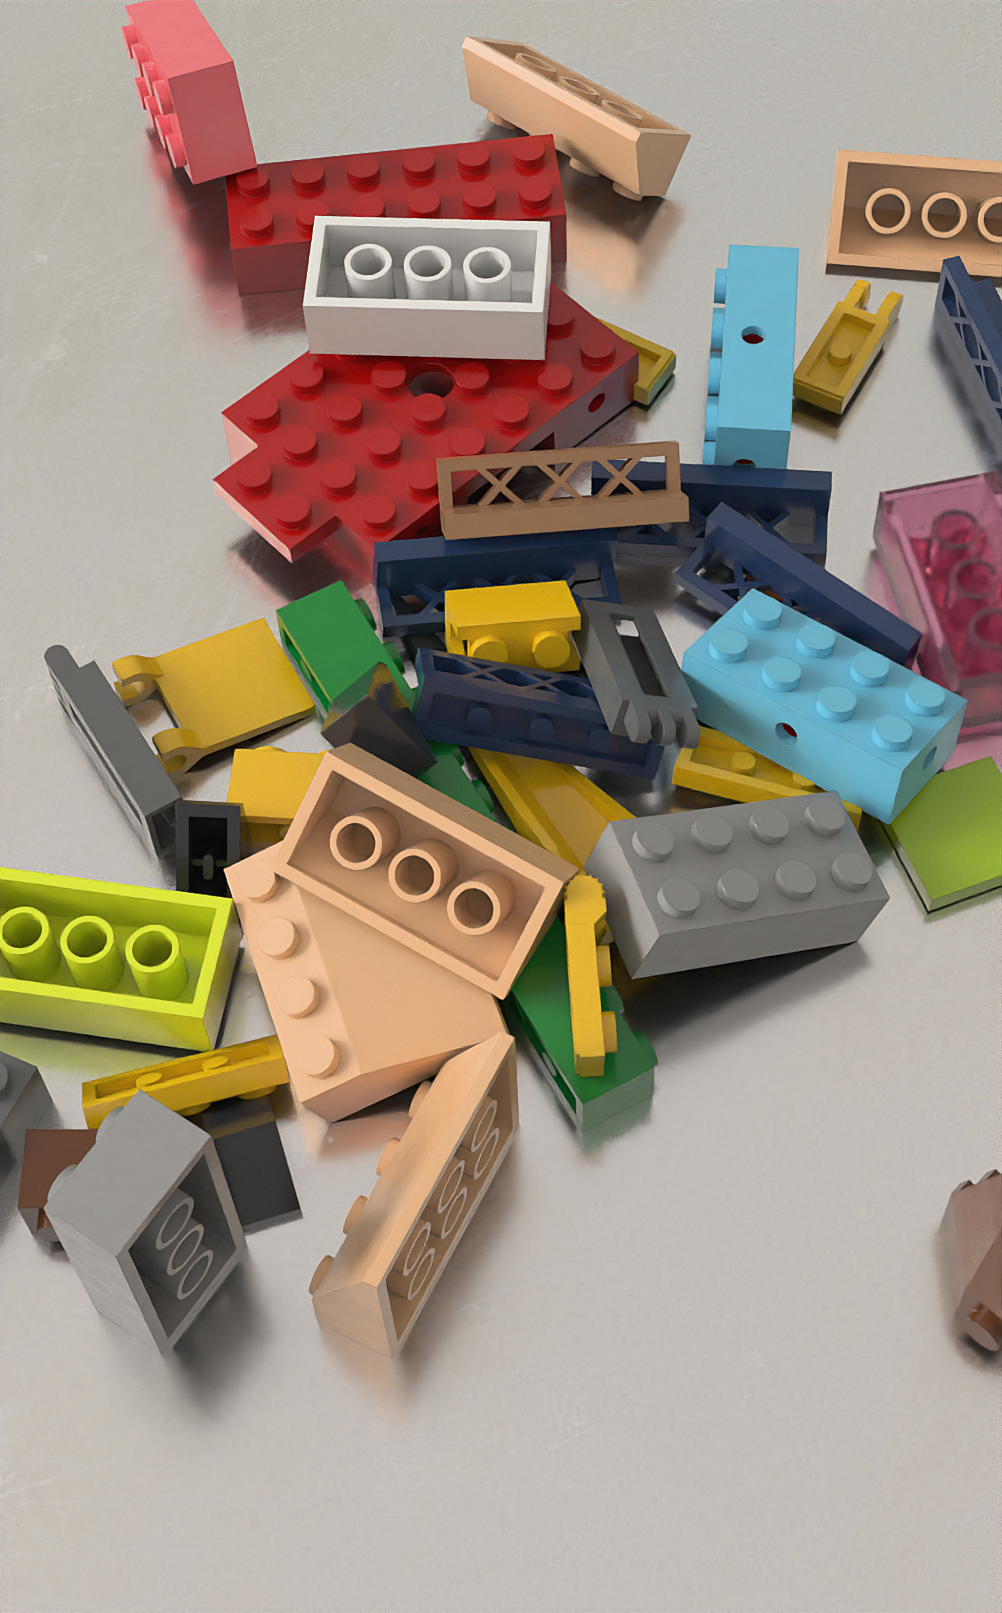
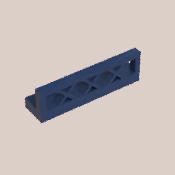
(974, 324)
(762, 495)
(437, 565)
(797, 579)
(522, 714)

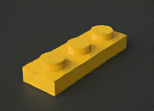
(741, 774)
(192, 1081)

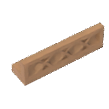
(561, 513)

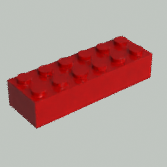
(480, 180)

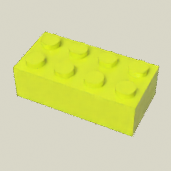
(115, 959)

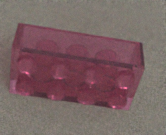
(946, 579)

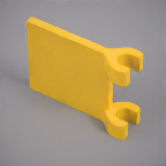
(216, 692)

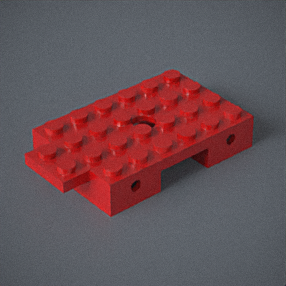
(351, 454)

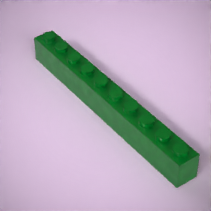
(332, 647)

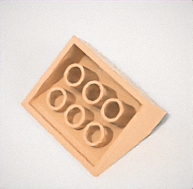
(349, 1001)
(421, 1199)

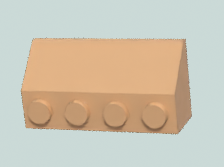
(585, 118)
(916, 212)
(423, 868)

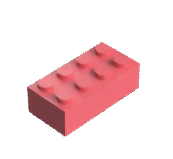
(188, 88)

